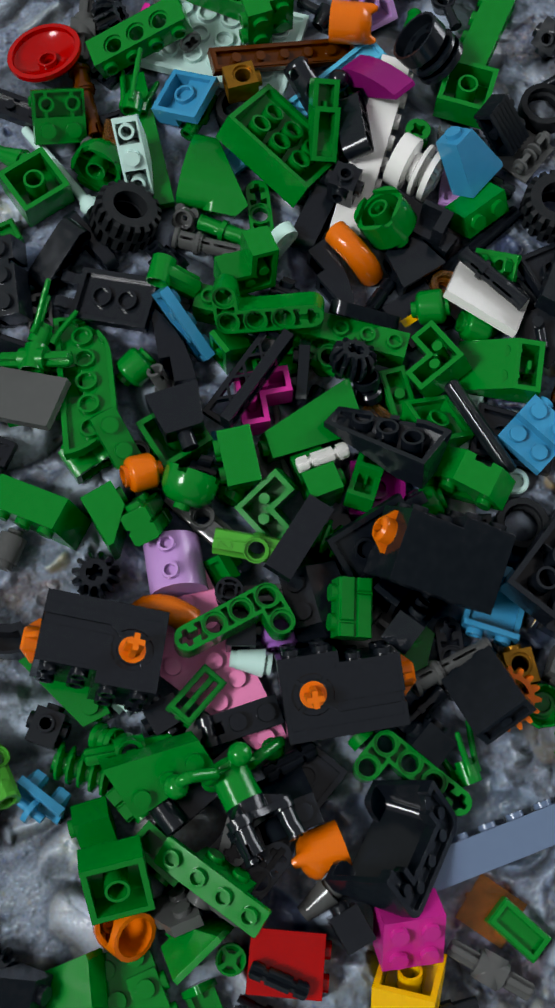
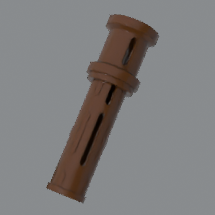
(80, 75)

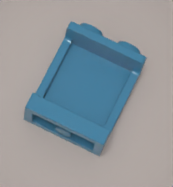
(501, 625)

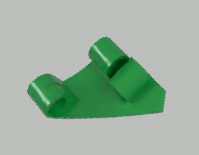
(209, 180)

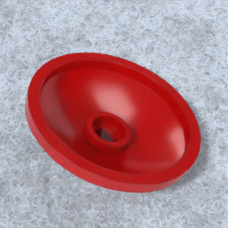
(44, 53)

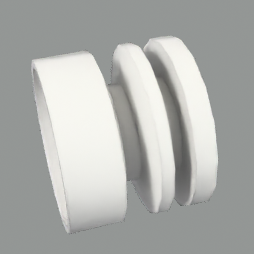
(412, 166)

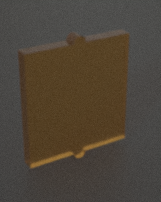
(478, 905)

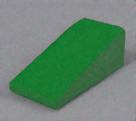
(395, 388)

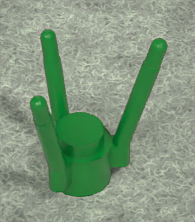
(132, 101)
(42, 331)
(467, 769)

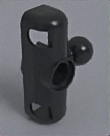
(301, 84)

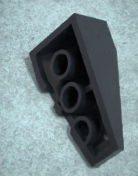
(400, 447)

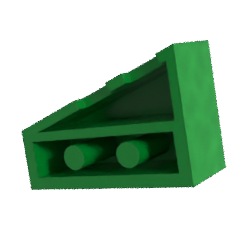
(42, 512)
(142, 772)

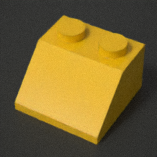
(409, 987)

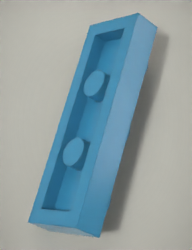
(184, 323)

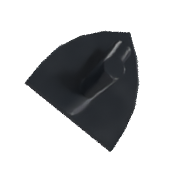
(540, 327)

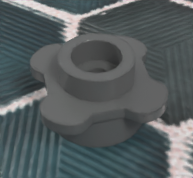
(178, 220)

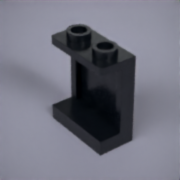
(487, 695)

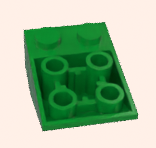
(504, 368)

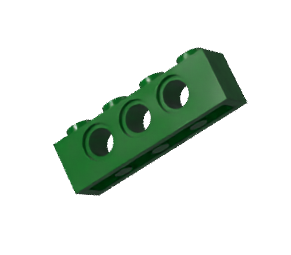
(148, 29)

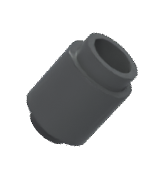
(11, 548)

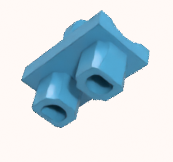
(37, 803)

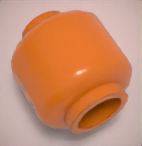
(141, 472)

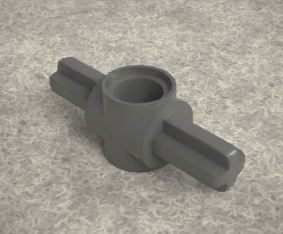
(84, 26)
(490, 969)

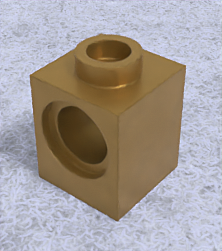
(232, 81)
(524, 655)

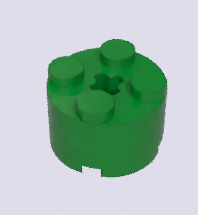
(385, 218)

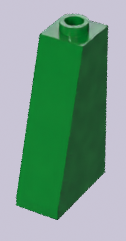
(305, 426)
(80, 982)

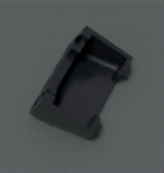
(401, 849)

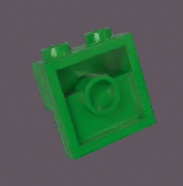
(263, 19)

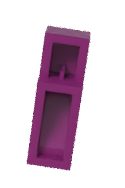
(377, 78)

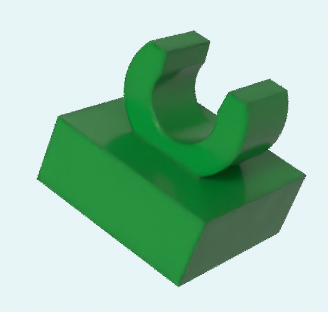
(222, 566)

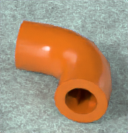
(355, 253)
(180, 610)

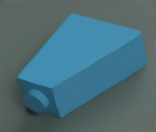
(466, 161)

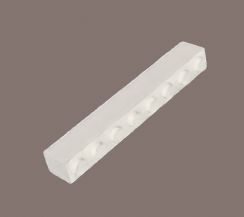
(382, 118)

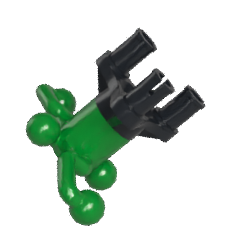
(242, 796)

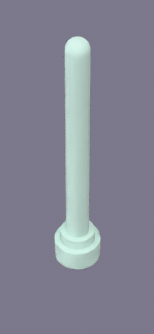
(86, 201)

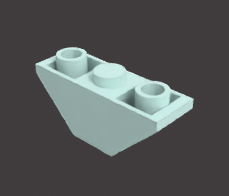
(133, 151)

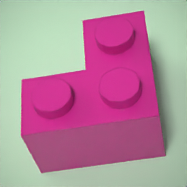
(275, 392)

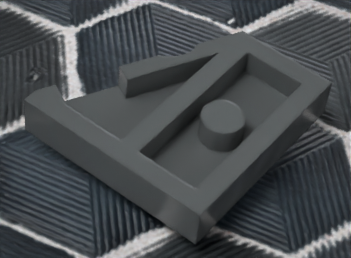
(176, 913)

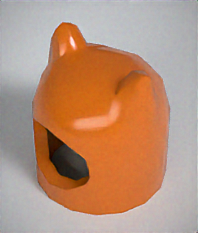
(351, 22)
(319, 850)
(127, 937)

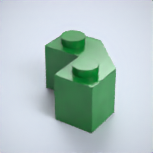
(484, 484)
(92, 823)

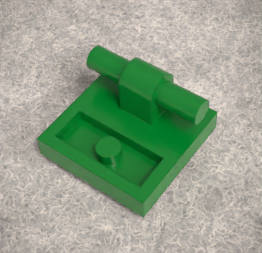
(58, 115)

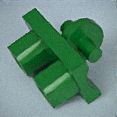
(503, 262)

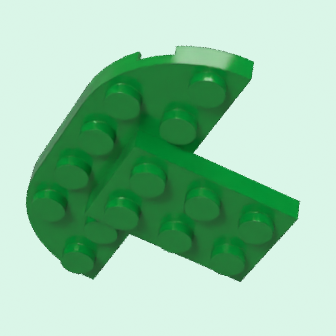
(90, 388)

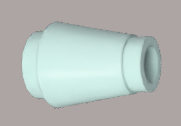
(252, 661)

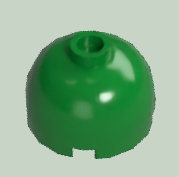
(97, 163)
(188, 487)

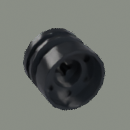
(428, 48)

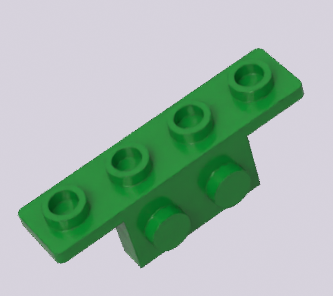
(216, 883)

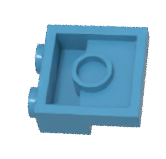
(184, 97)
(532, 434)

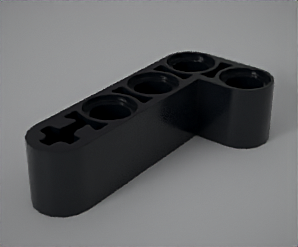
(175, 814)

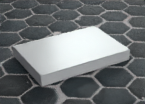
(483, 301)

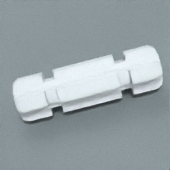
(322, 457)

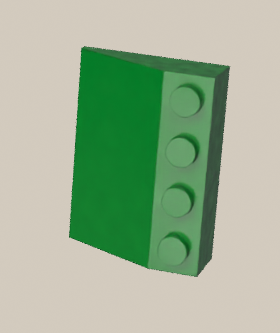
(274, 144)

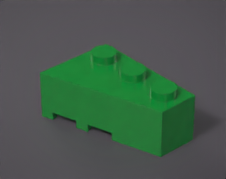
(76, 702)

